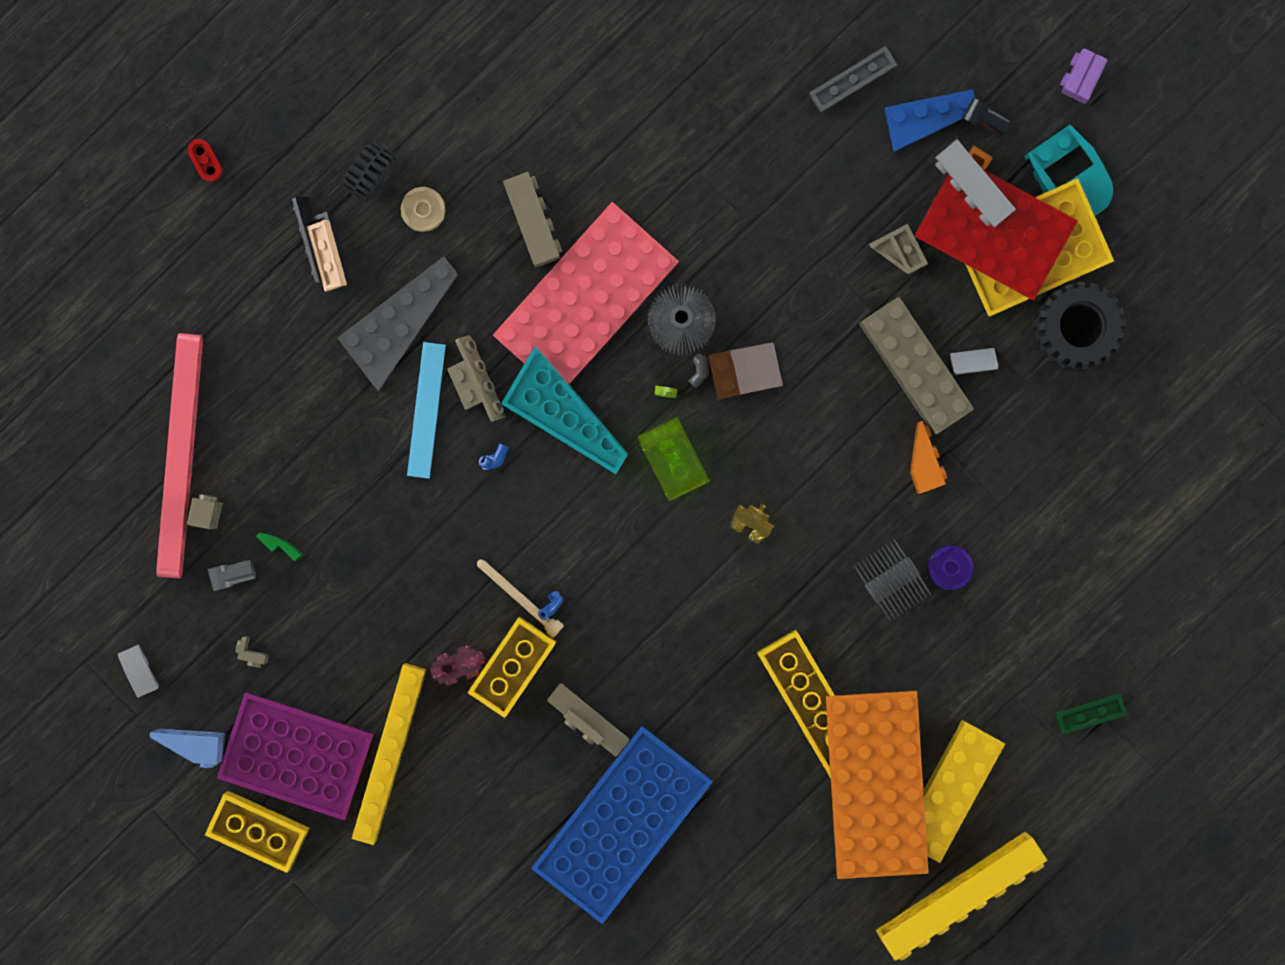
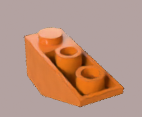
(924, 465)

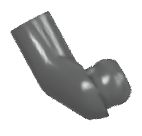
(702, 370)

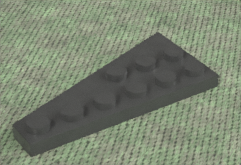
(390, 329)

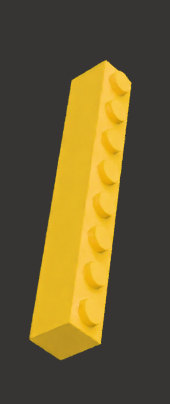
(389, 754)

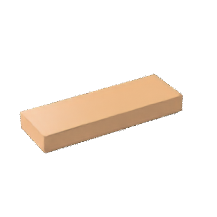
(326, 255)

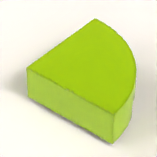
(665, 392)

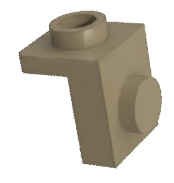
(254, 658)

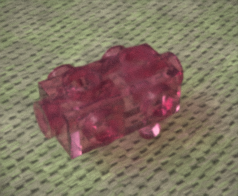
(466, 662)

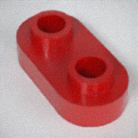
(204, 161)

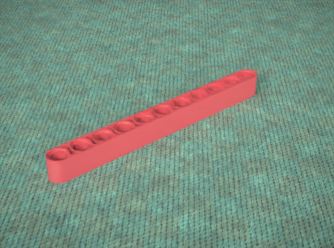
(179, 455)

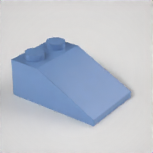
(196, 746)

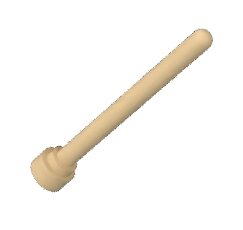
(551, 626)

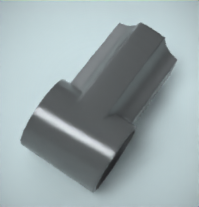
(226, 576)

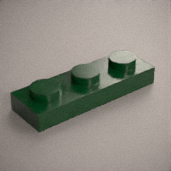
(1090, 713)

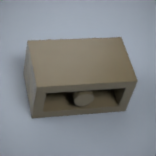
(204, 512)

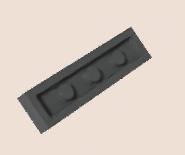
(853, 79)

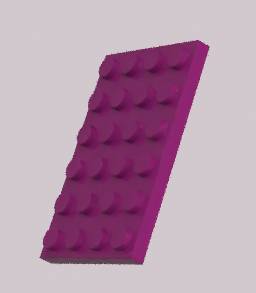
(295, 756)

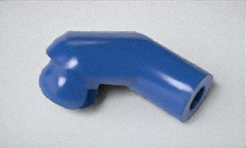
(495, 460)
(551, 608)

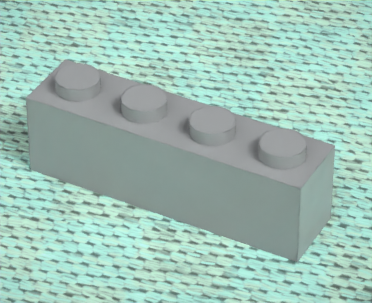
(975, 183)

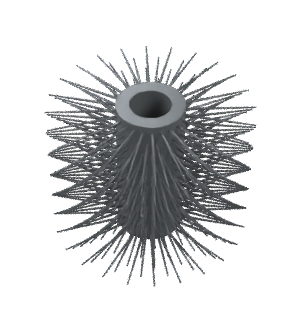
(676, 330)
(893, 579)

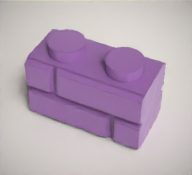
(1083, 76)

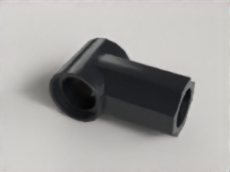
(981, 115)

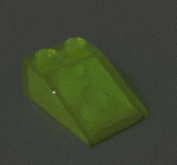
(673, 458)

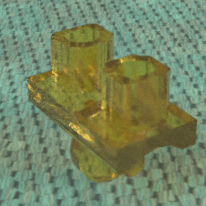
(754, 519)

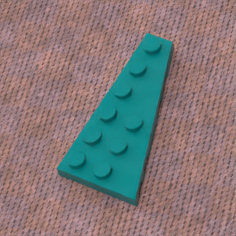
(554, 406)

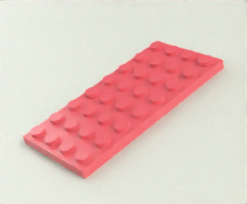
(588, 294)

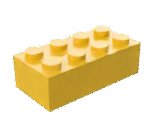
(512, 667)
(257, 831)

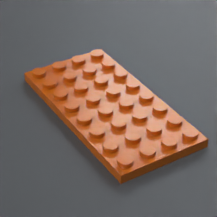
(876, 784)

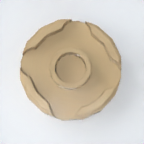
(423, 209)

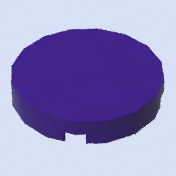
(950, 567)

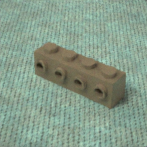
(531, 219)

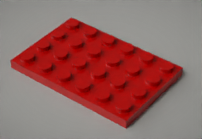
(1015, 251)

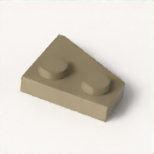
(901, 249)

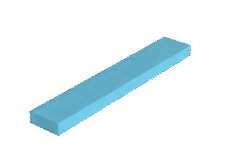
(426, 410)

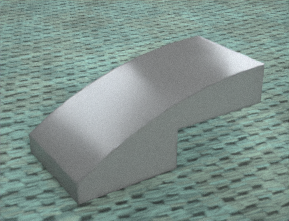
(137, 671)

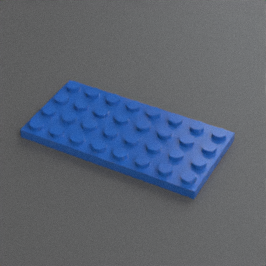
(622, 824)

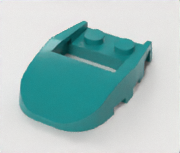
(1093, 180)

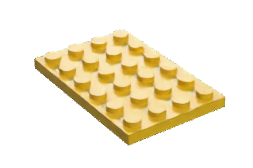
(1081, 254)

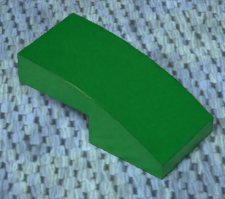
(273, 543)

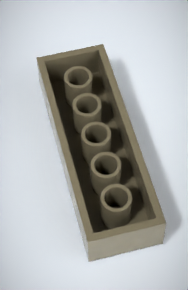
(916, 366)

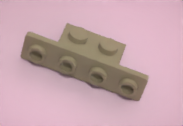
(473, 381)
(587, 720)

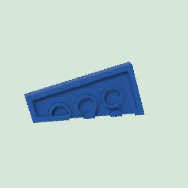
(924, 117)

